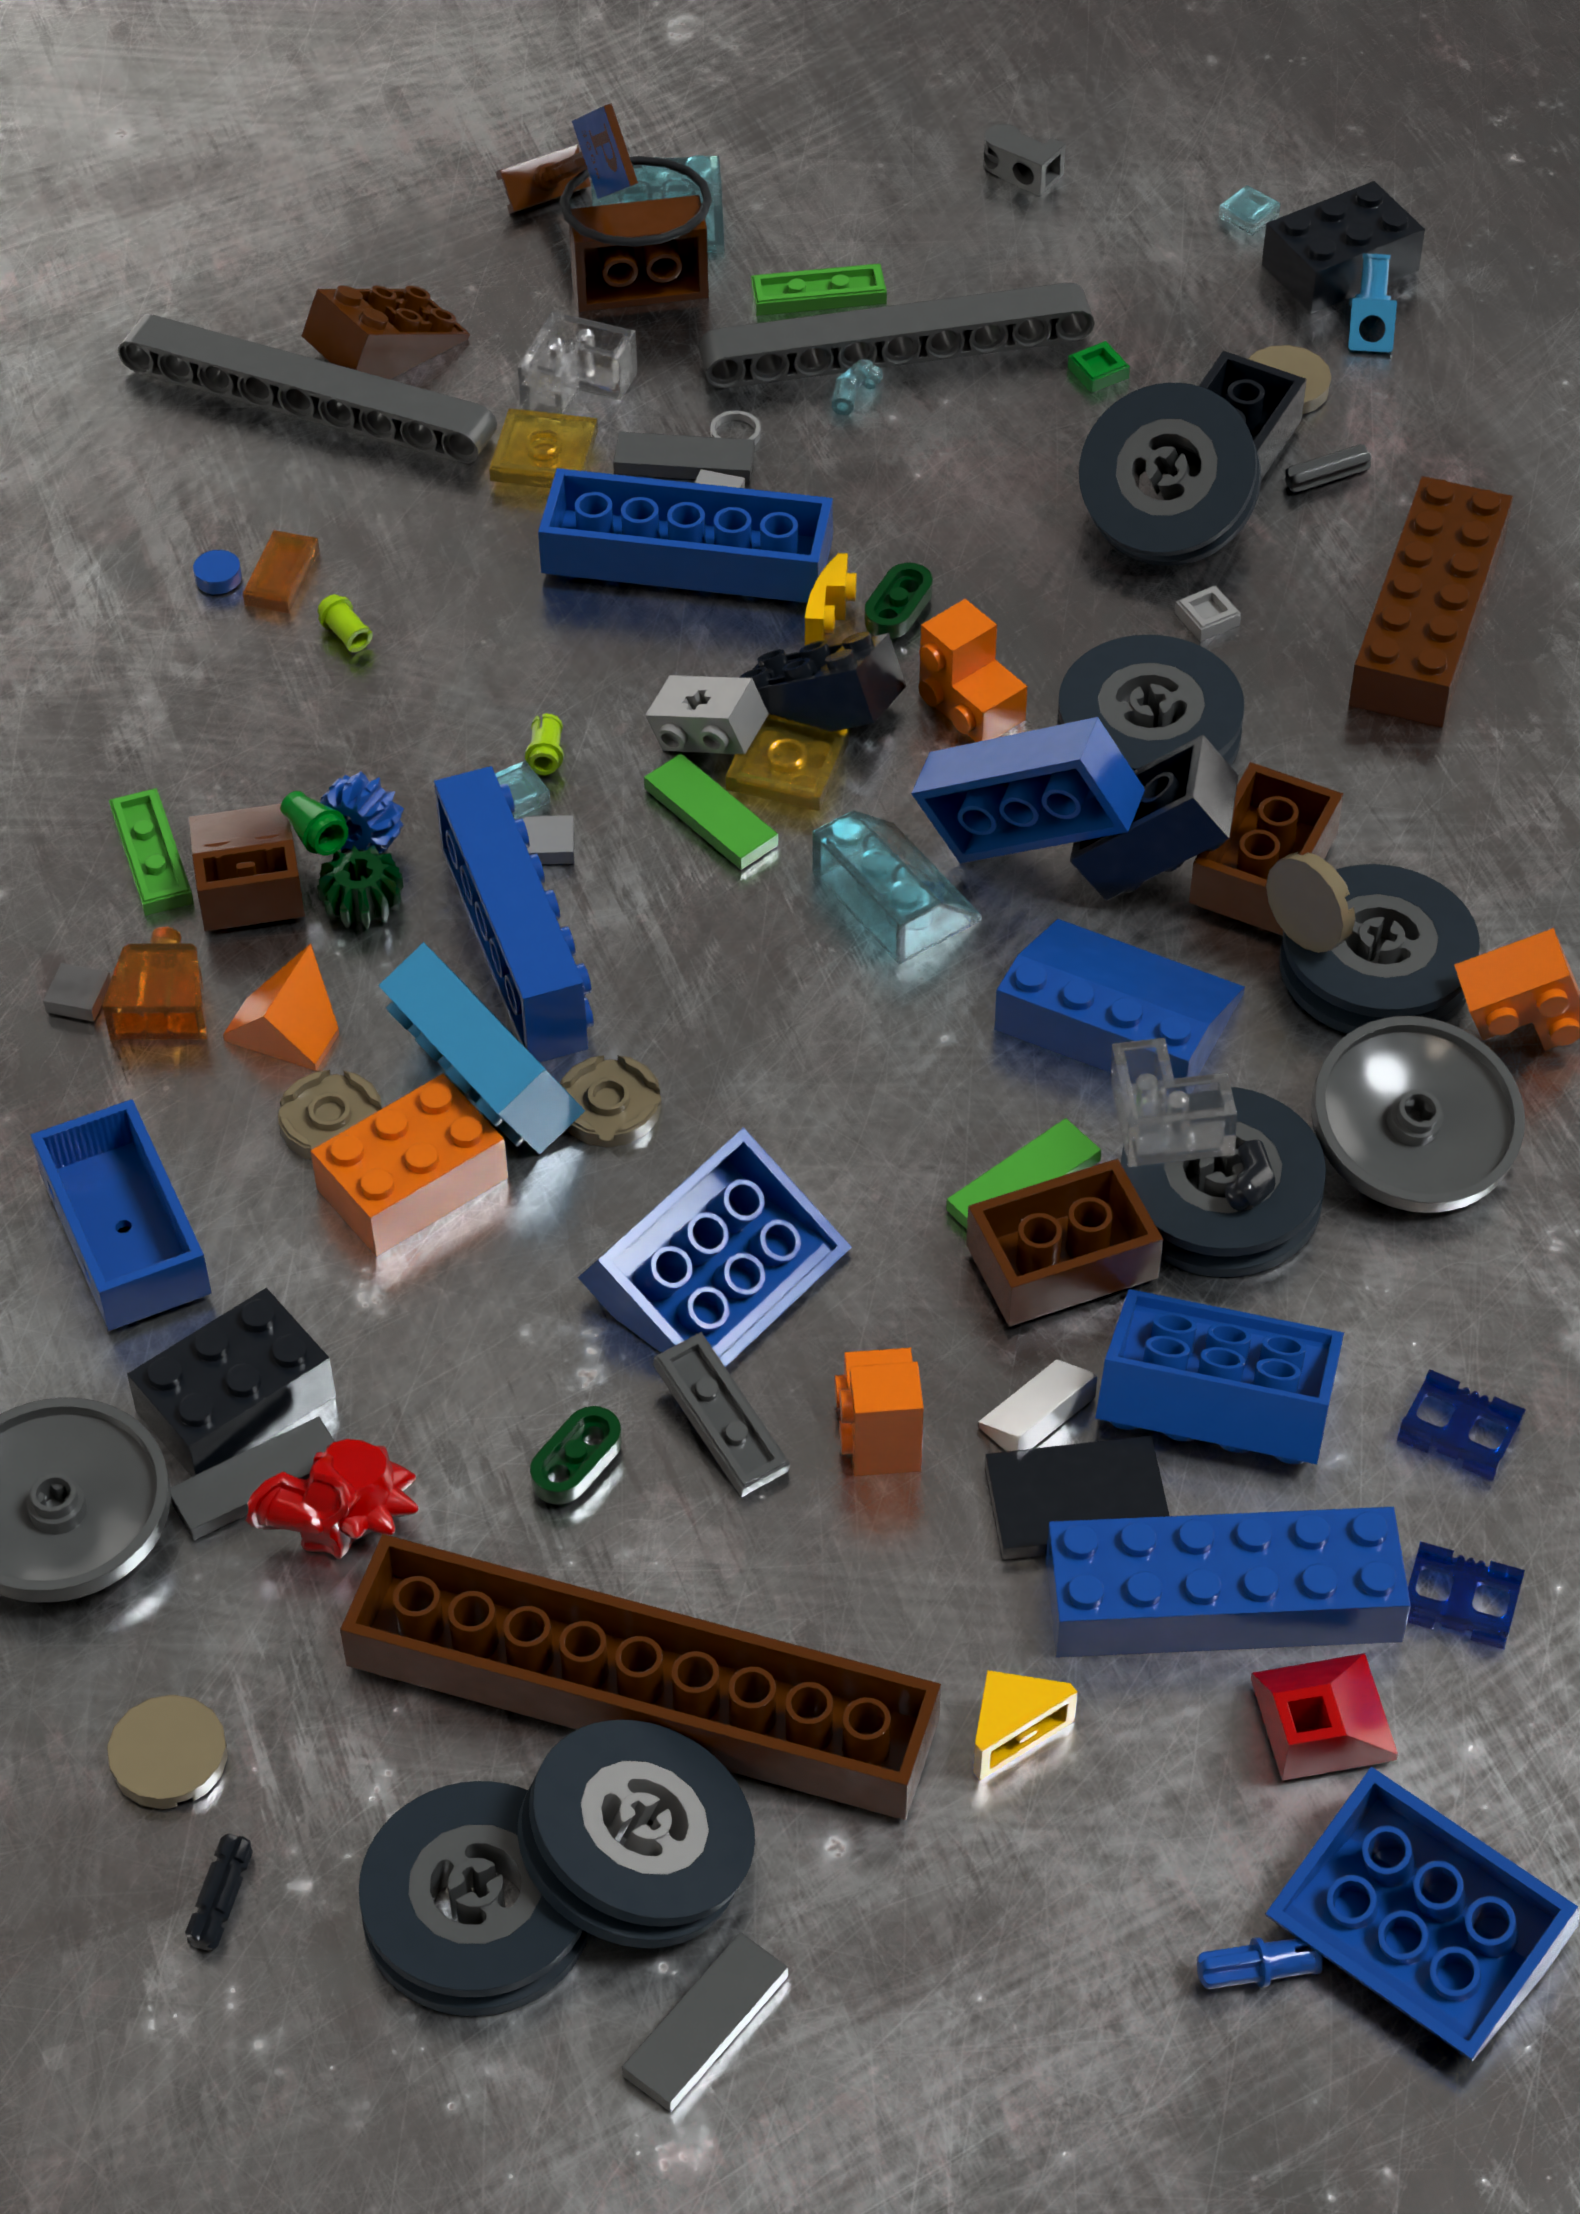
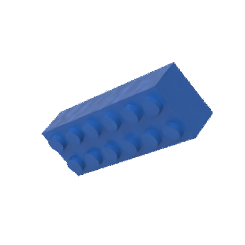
(685, 535)
(514, 914)
(1226, 1582)

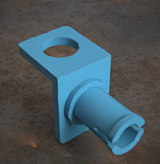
(1373, 301)

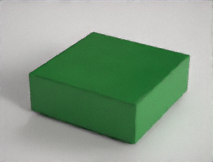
(1098, 367)

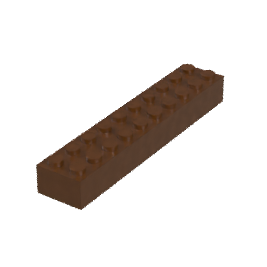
(598, 1658)

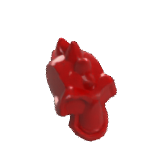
(347, 1496)

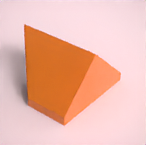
(288, 1015)

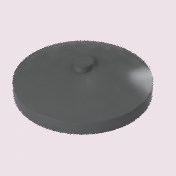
(1417, 1114)
(76, 1498)

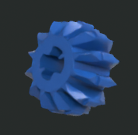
(367, 810)

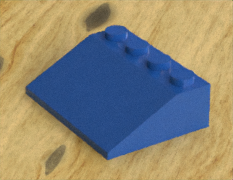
(1090, 991)
(717, 1254)
(1219, 1377)
(1425, 1914)

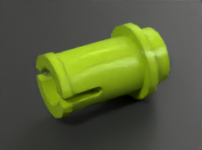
(338, 615)
(544, 751)

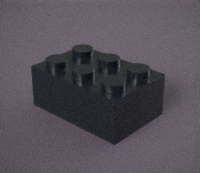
(1322, 246)
(1265, 399)
(1180, 815)
(232, 1383)

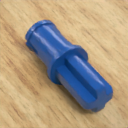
(1257, 1963)

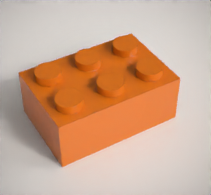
(409, 1164)

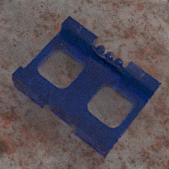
(1454, 1437)
(1457, 1611)

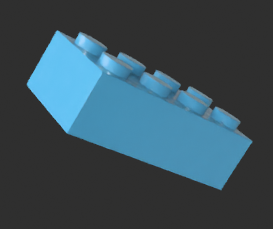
(478, 1051)

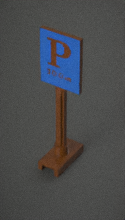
(601, 154)

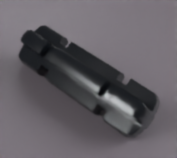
(219, 1892)

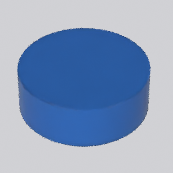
(217, 572)

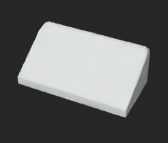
(1040, 1406)

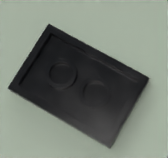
(1069, 1485)

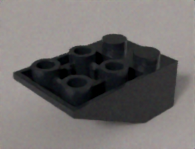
(831, 684)

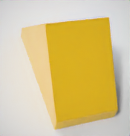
(1018, 1716)

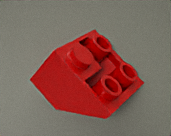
(1323, 1716)

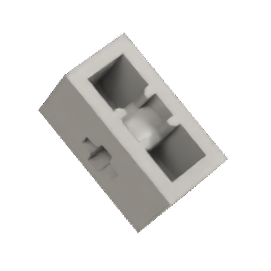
(707, 714)

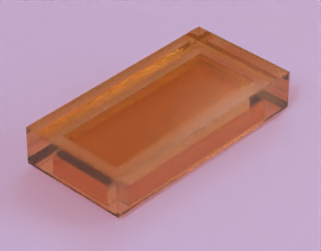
(281, 571)

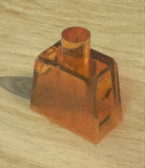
(157, 991)

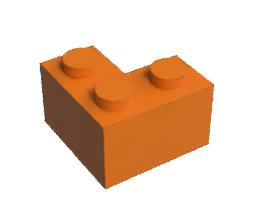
(965, 678)
(1522, 987)
(880, 1411)

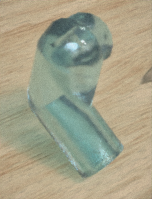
(848, 383)

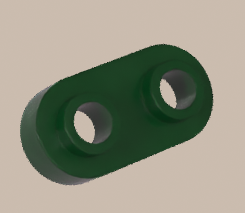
(898, 600)
(571, 1457)

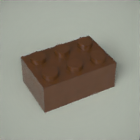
(639, 275)
(1269, 821)
(1063, 1242)

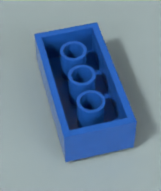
(1029, 791)

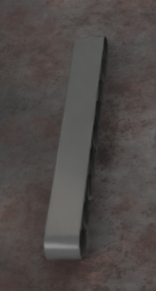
(896, 335)
(308, 388)

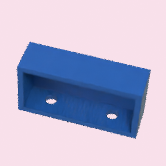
(110, 1177)

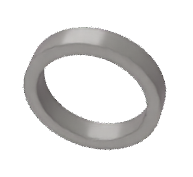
(736, 415)

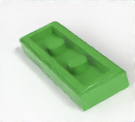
(818, 289)
(711, 811)
(151, 852)
(1049, 1156)

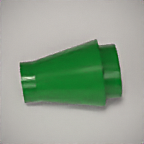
(317, 825)

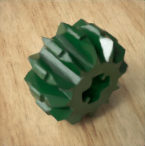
(360, 886)

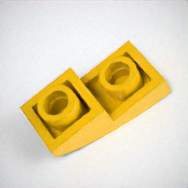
(829, 599)

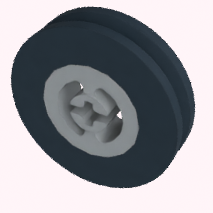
(666, 1877)

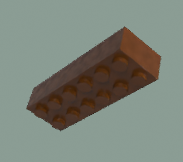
(1430, 602)

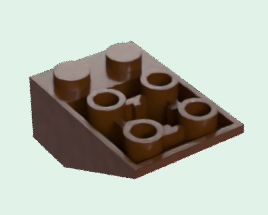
(380, 328)
(245, 867)

